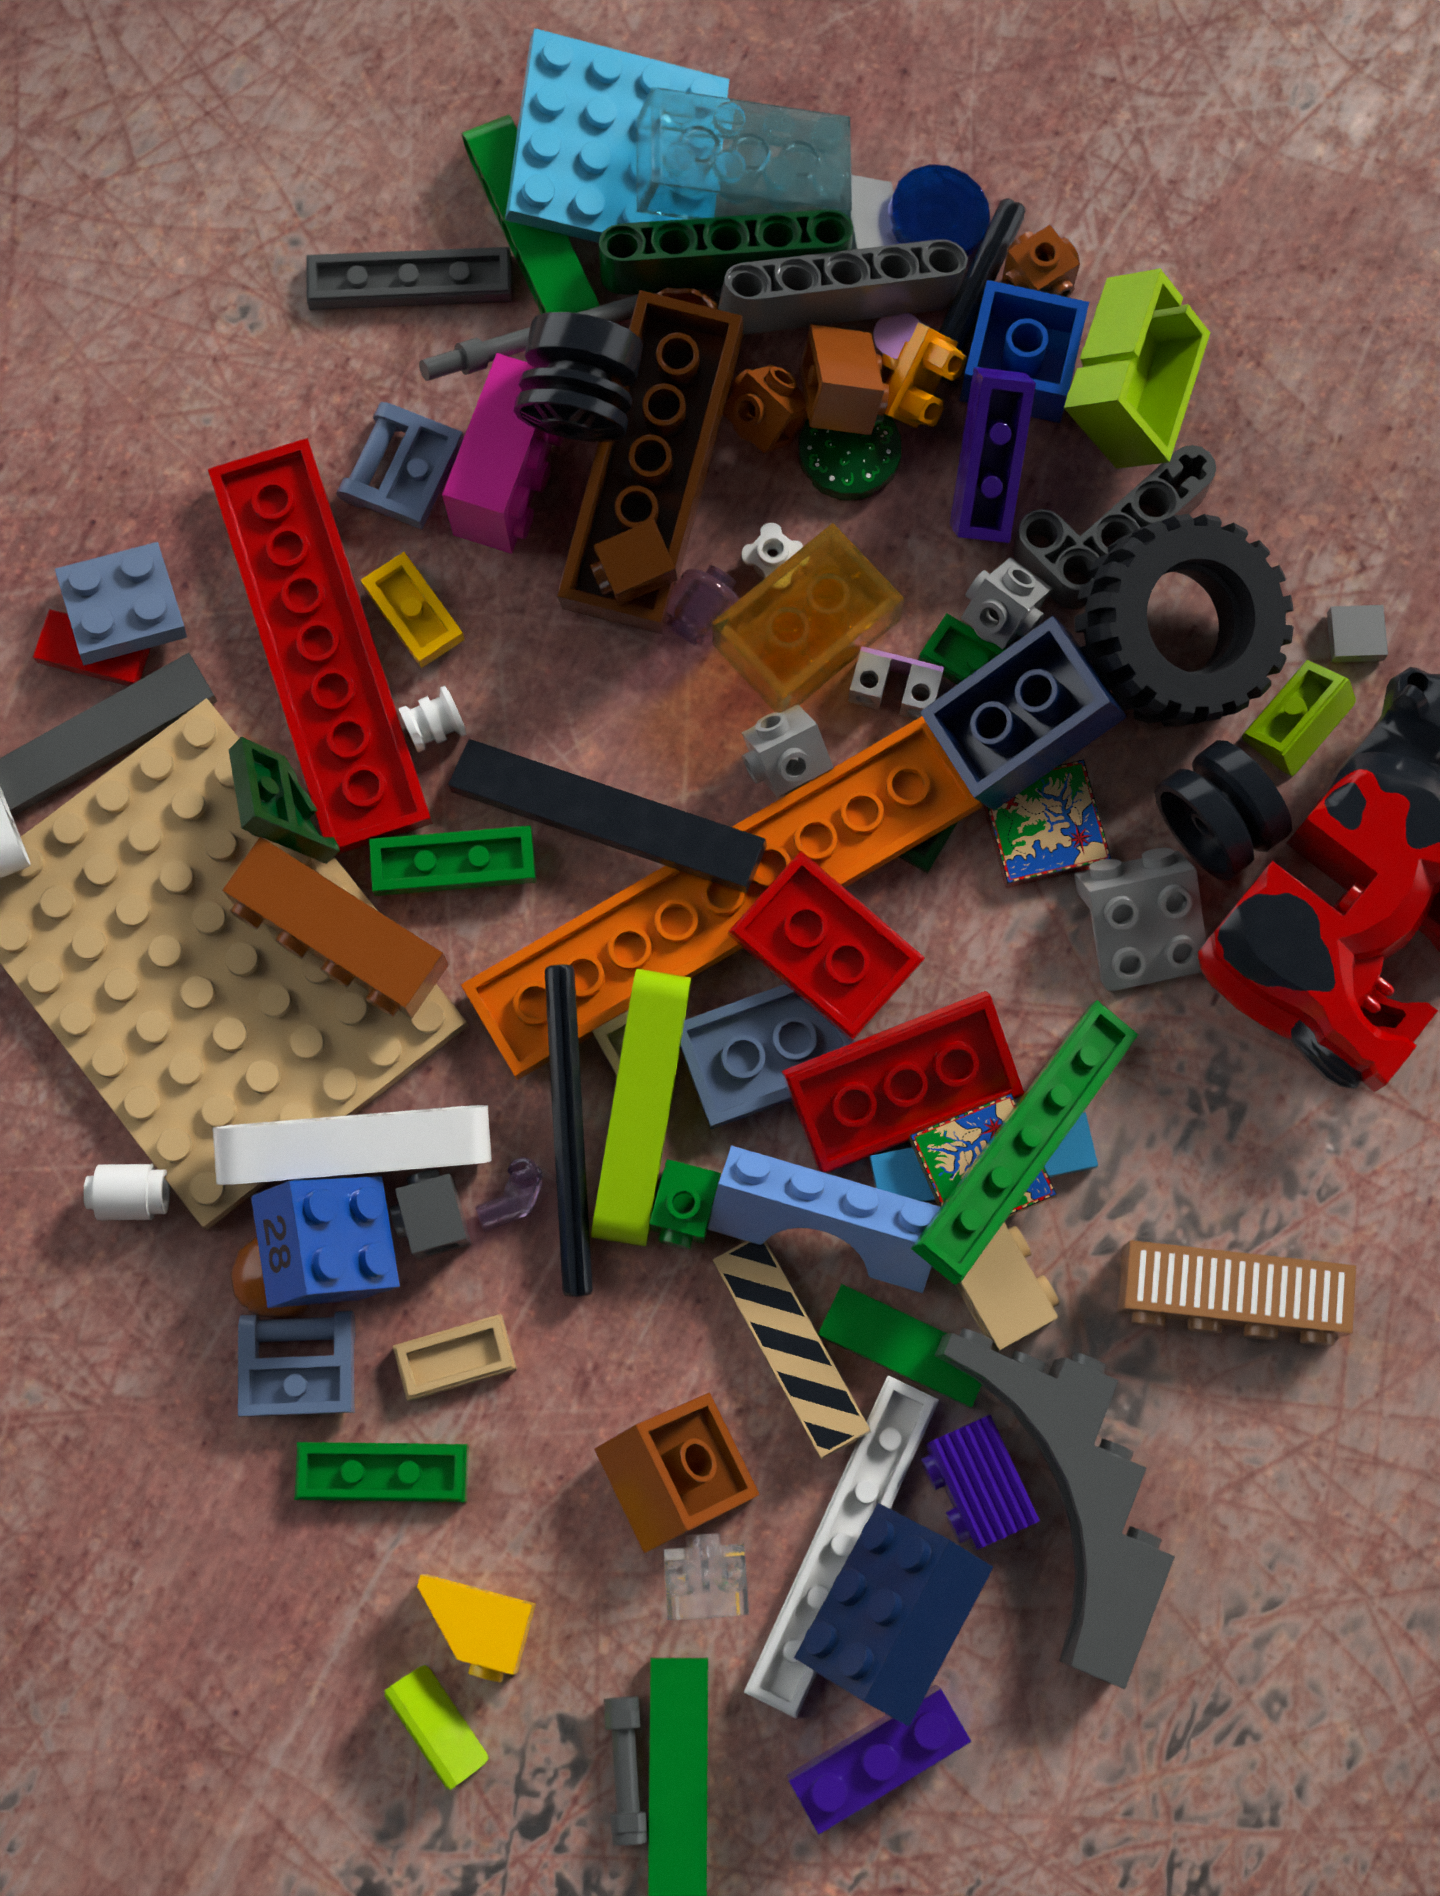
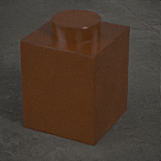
(633, 563)

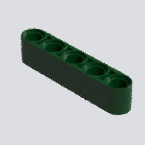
(703, 249)

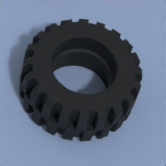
(1247, 608)

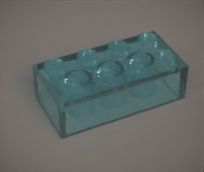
(738, 157)

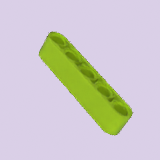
(641, 1107)

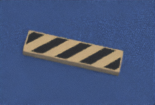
(792, 1347)

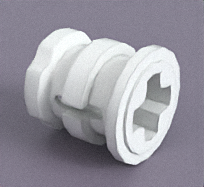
(432, 719)

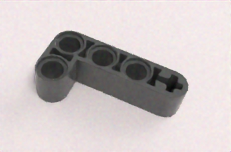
(1078, 553)

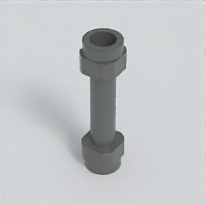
(629, 1822)

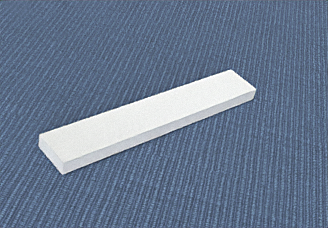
(868, 1479)

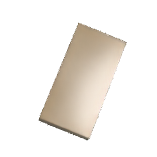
(454, 1357)

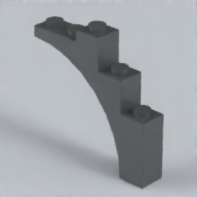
(1115, 1573)

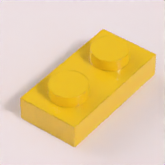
(412, 609)

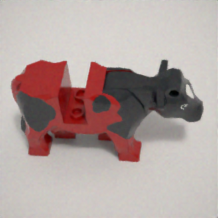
(1319, 966)

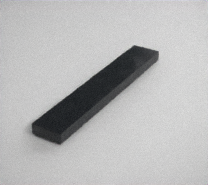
(608, 815)

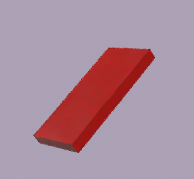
(901, 1081)

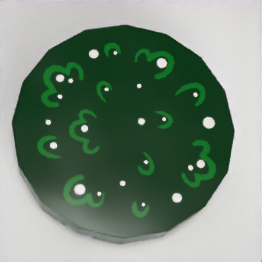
(850, 463)

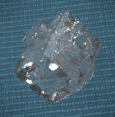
(705, 1579)

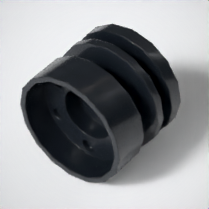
(578, 377)

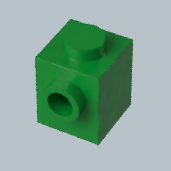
(684, 1204)

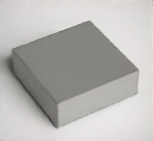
(1357, 633)

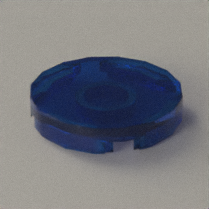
(939, 205)

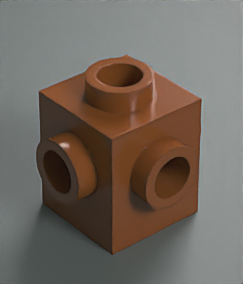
(1042, 263)
(766, 407)

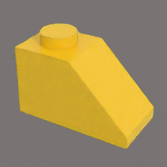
(479, 1625)

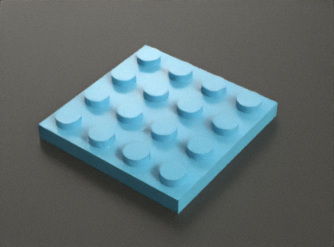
(580, 133)

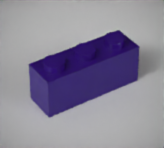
(992, 454)
(876, 1761)

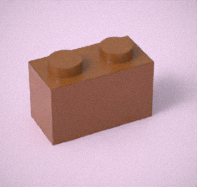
(842, 380)

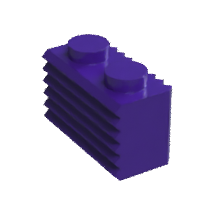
(979, 1483)

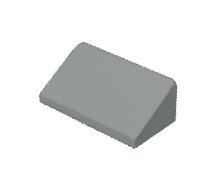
(870, 213)

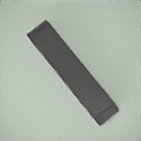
(843, 285)

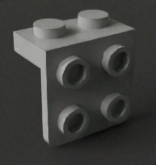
(1144, 917)

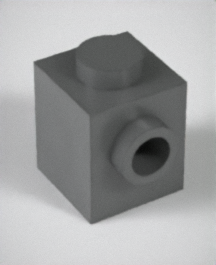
(430, 1214)

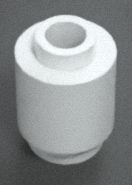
(127, 1192)

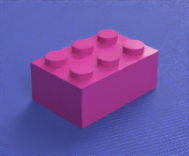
(498, 465)

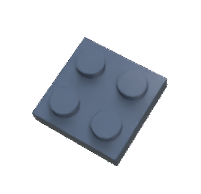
(120, 603)

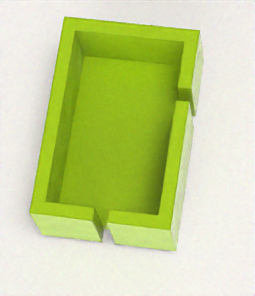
(1137, 369)

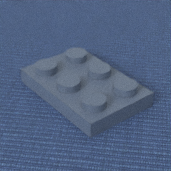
(745, 1045)

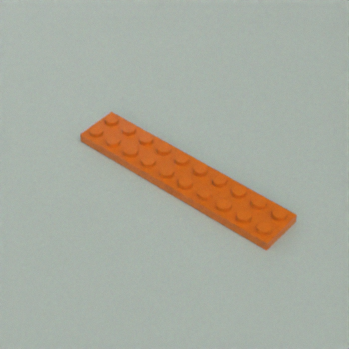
(680, 922)

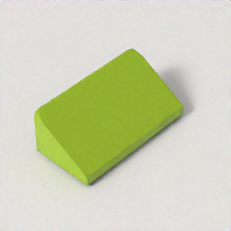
(1301, 717)
(436, 1726)

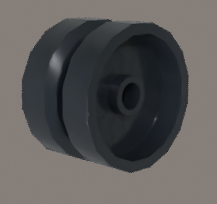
(1223, 810)

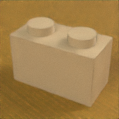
(1005, 1293)

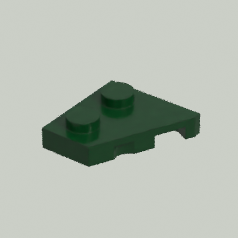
(274, 803)

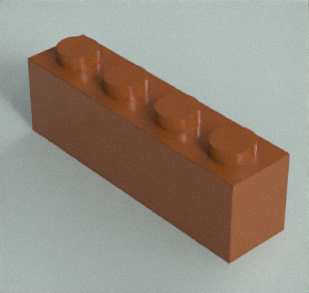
(335, 928)

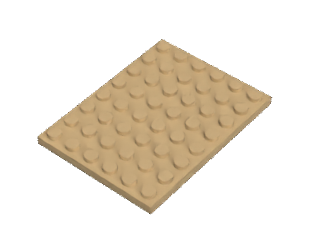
(170, 994)

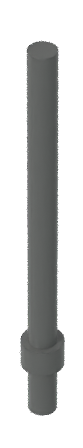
(475, 354)

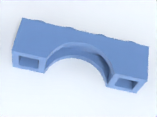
(771, 1195)

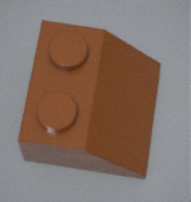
(676, 1471)

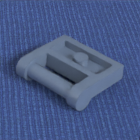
(415, 471)
(296, 1383)

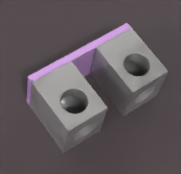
(874, 668)

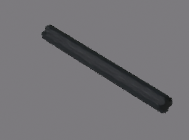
(568, 1130)

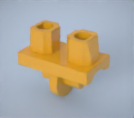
(918, 373)

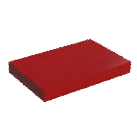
(826, 946)

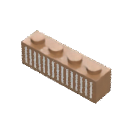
(1236, 1290)

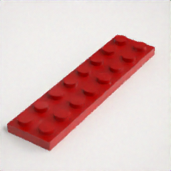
(319, 646)

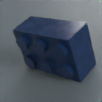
(1022, 714)
(893, 1613)

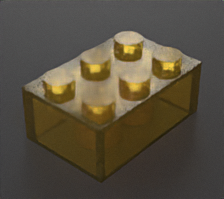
(807, 620)

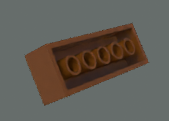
(663, 456)

